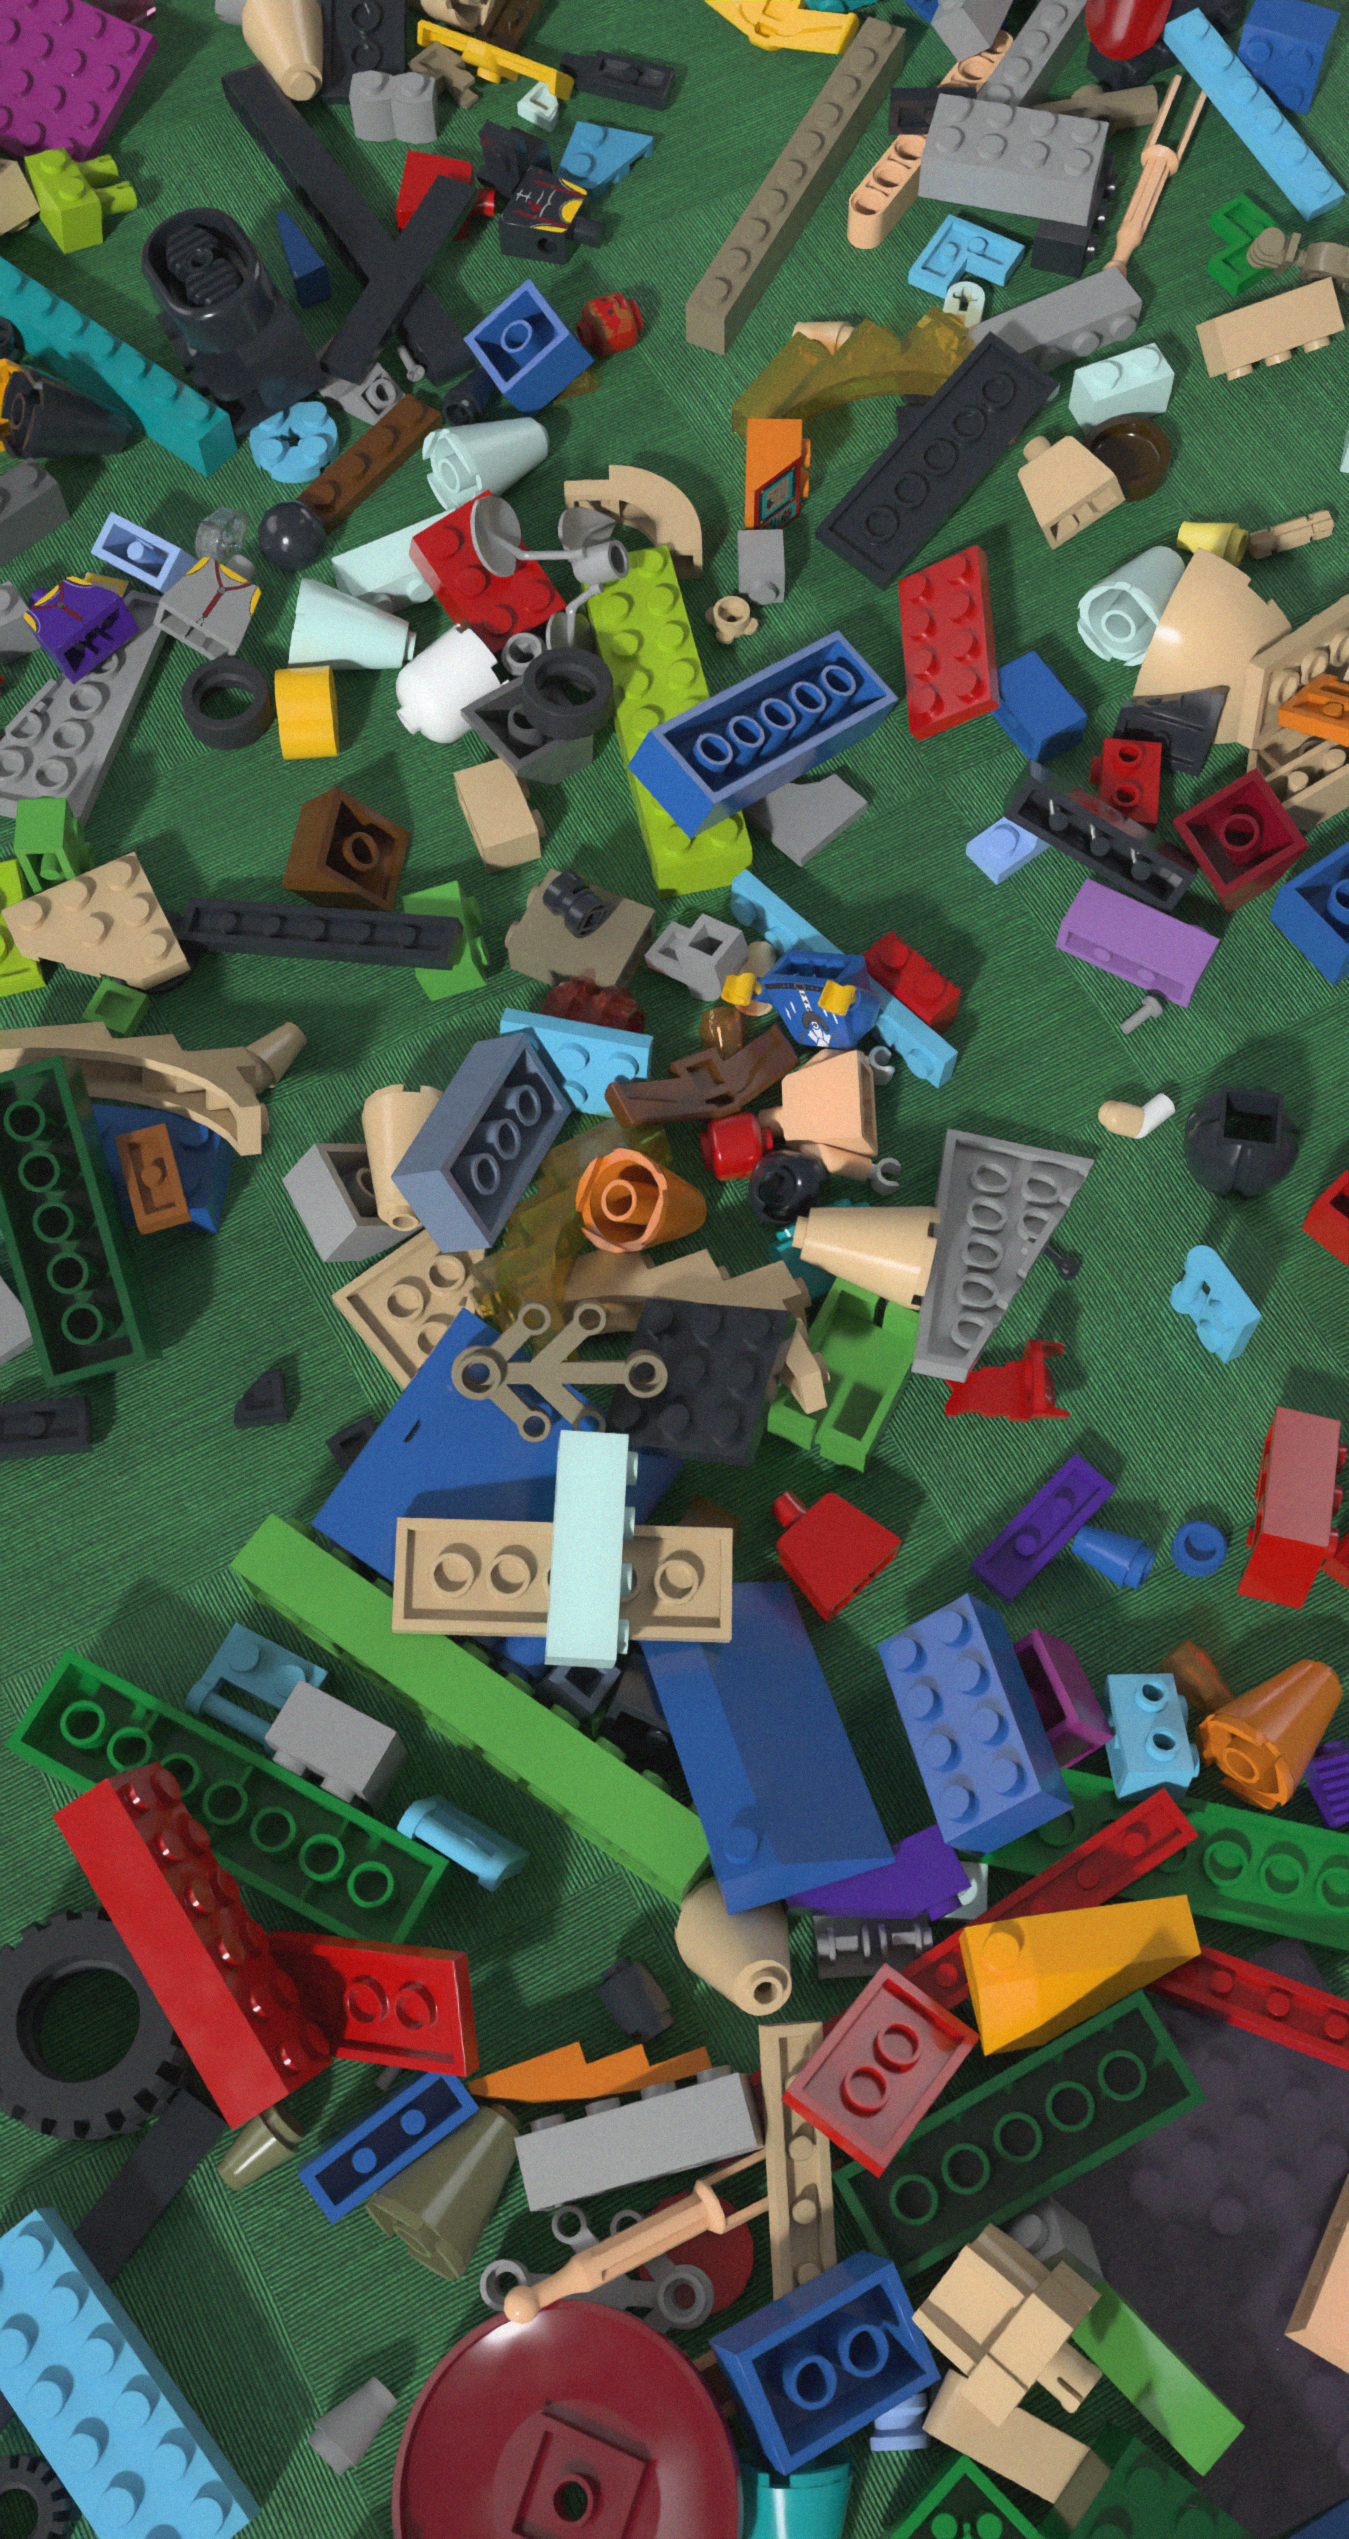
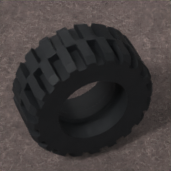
(29, 2086)

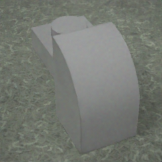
(699, 955)

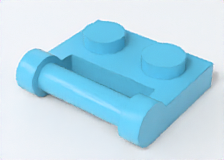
(1224, 1317)
(256, 1669)
(464, 1840)

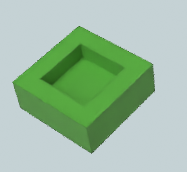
(118, 1008)

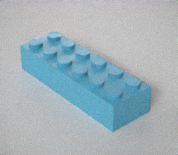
(104, 2399)

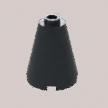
(59, 419)

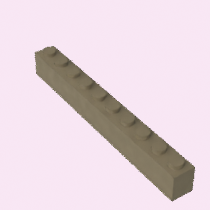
(794, 187)

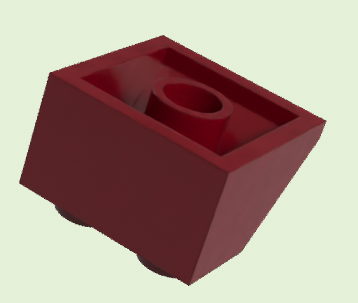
(1241, 840)

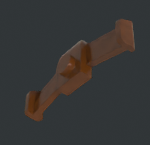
(705, 1085)

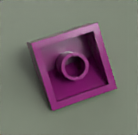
(1062, 1697)

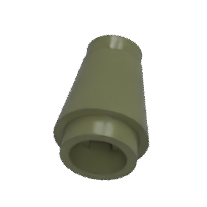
(261, 2146)

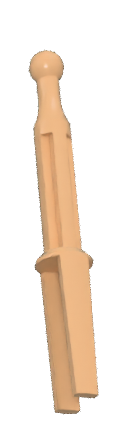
(1157, 165)
(640, 2242)

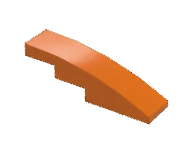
(567, 2078)

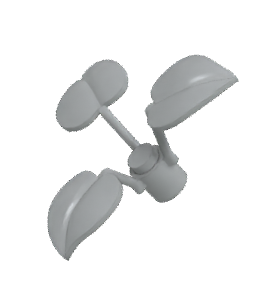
(586, 546)

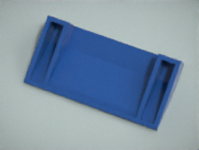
(766, 1754)

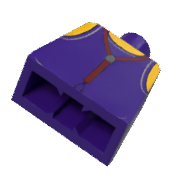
(78, 625)

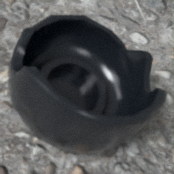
(292, 535)
(784, 1186)

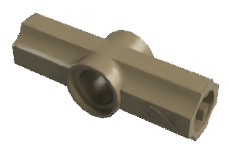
(1119, 108)

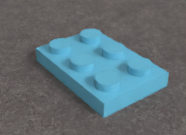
(583, 1056)

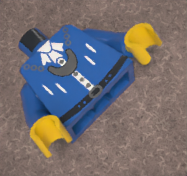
(817, 994)

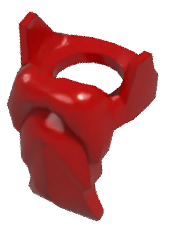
(1017, 1390)

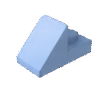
(1004, 849)

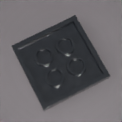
(718, 1384)

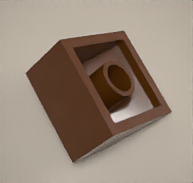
(345, 855)

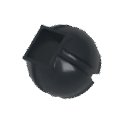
(1239, 1164)

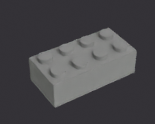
(1012, 159)

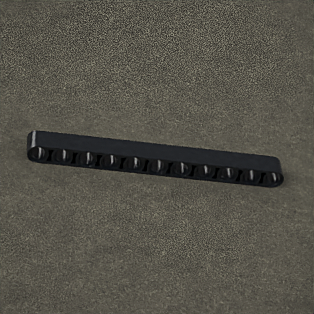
(341, 214)

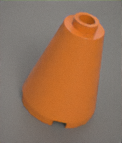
(636, 1203)
(1271, 1733)

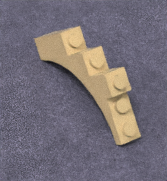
(154, 1071)
(626, 1281)

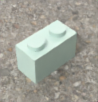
(1121, 386)

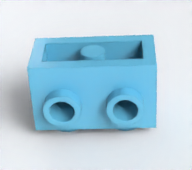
(1149, 1738)

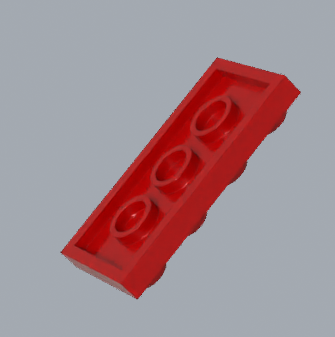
(948, 643)
(384, 2000)

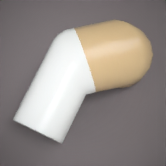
(1135, 1120)

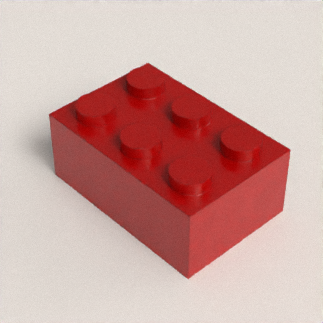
(472, 594)

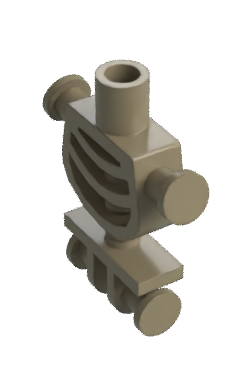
(1318, 262)

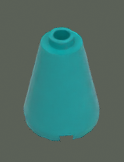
(796, 2505)

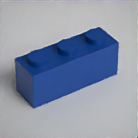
(384, 2141)

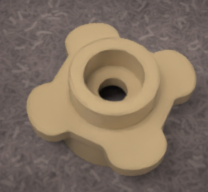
(731, 609)

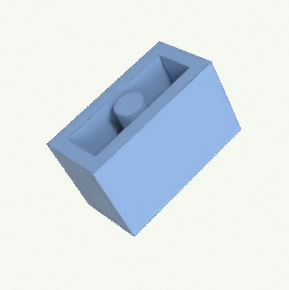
(141, 554)

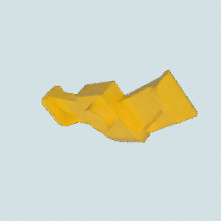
(788, 25)
(493, 61)

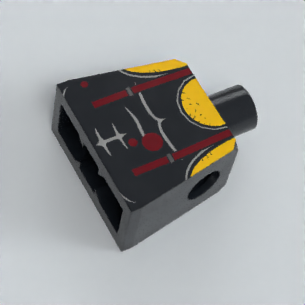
(548, 219)

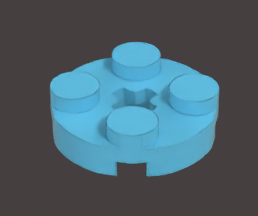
(314, 450)

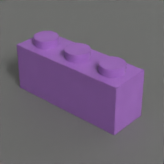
(1137, 942)

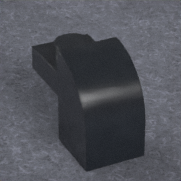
(509, 157)

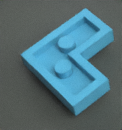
(961, 248)

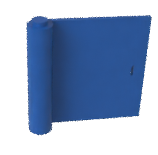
(467, 1467)

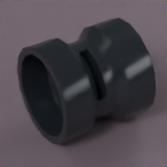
(576, 903)

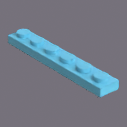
(1252, 115)
(895, 1025)

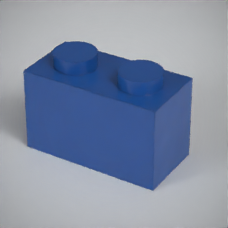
(1038, 709)

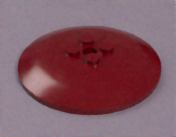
(560, 2402)

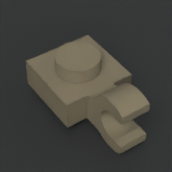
(448, 72)

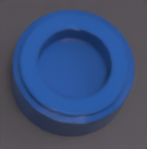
(1198, 1549)

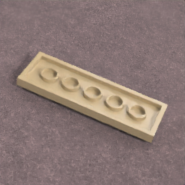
(497, 1580)

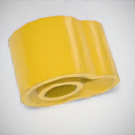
(307, 712)

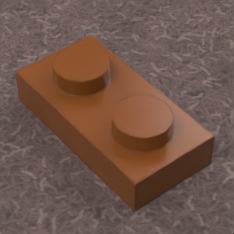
(153, 1179)

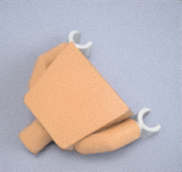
(833, 1114)

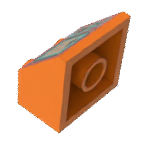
(774, 472)

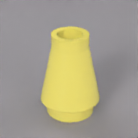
(1218, 538)

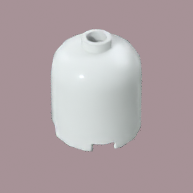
(442, 682)

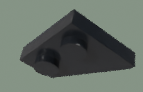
(1178, 721)

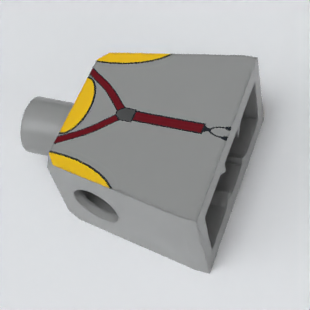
(211, 606)

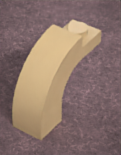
(649, 505)

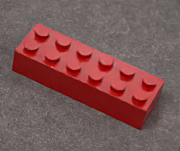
(194, 1941)

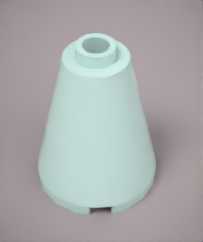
(482, 458)
(1127, 605)
(346, 632)

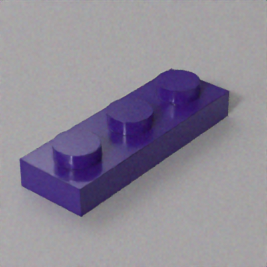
(1041, 1529)

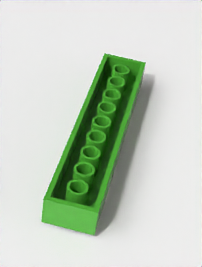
(477, 1708)

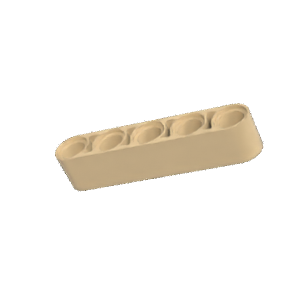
(1021, 2449)

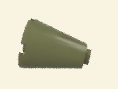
(450, 2191)

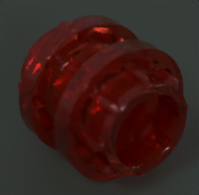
(582, 1002)

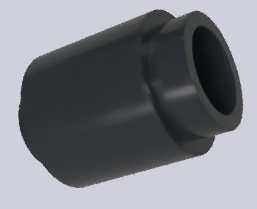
(637, 2000)

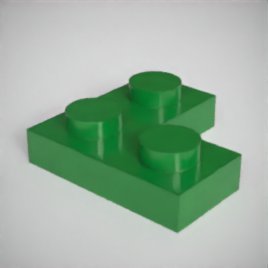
(1239, 225)

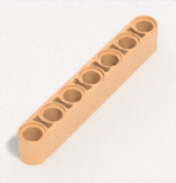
(895, 178)

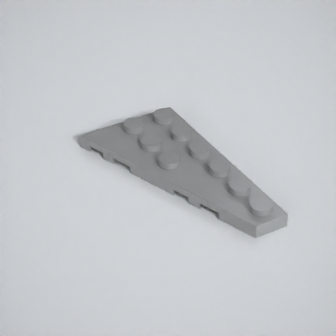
(71, 731)
(995, 1222)

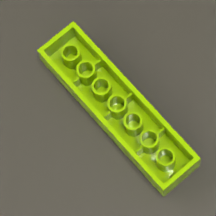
(656, 675)

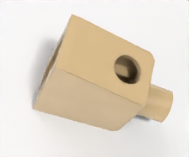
(1067, 487)

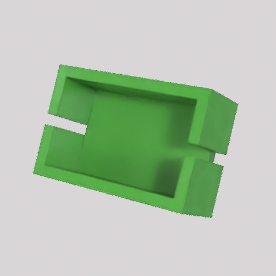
(866, 1374)

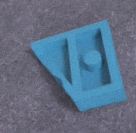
(601, 156)

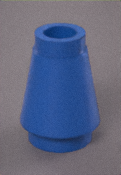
(1115, 1555)

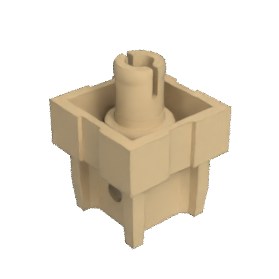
(1010, 2325)

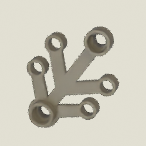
(549, 1372)

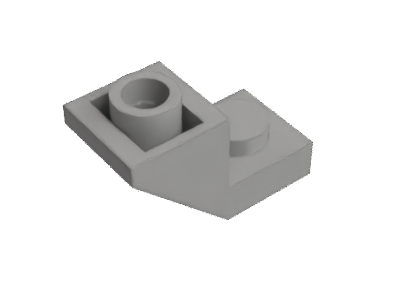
(367, 402)

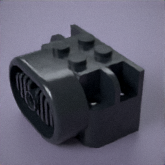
(227, 317)

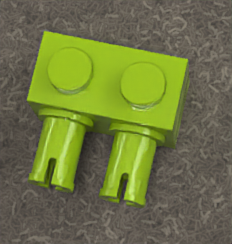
(68, 198)

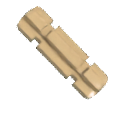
(1290, 534)

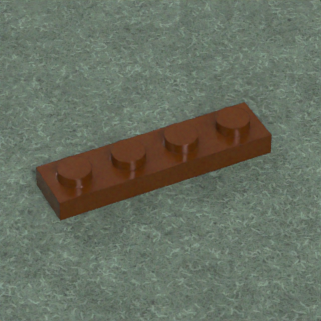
(371, 461)

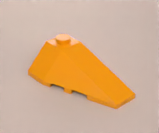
(1060, 1968)

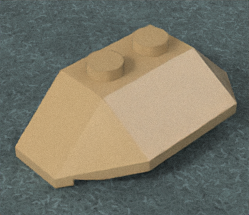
(1304, 774)

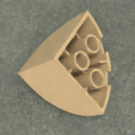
(1210, 637)

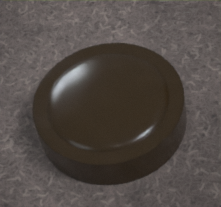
(1134, 452)

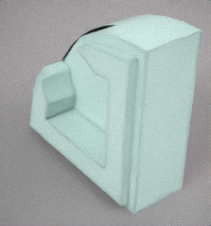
(540, 107)

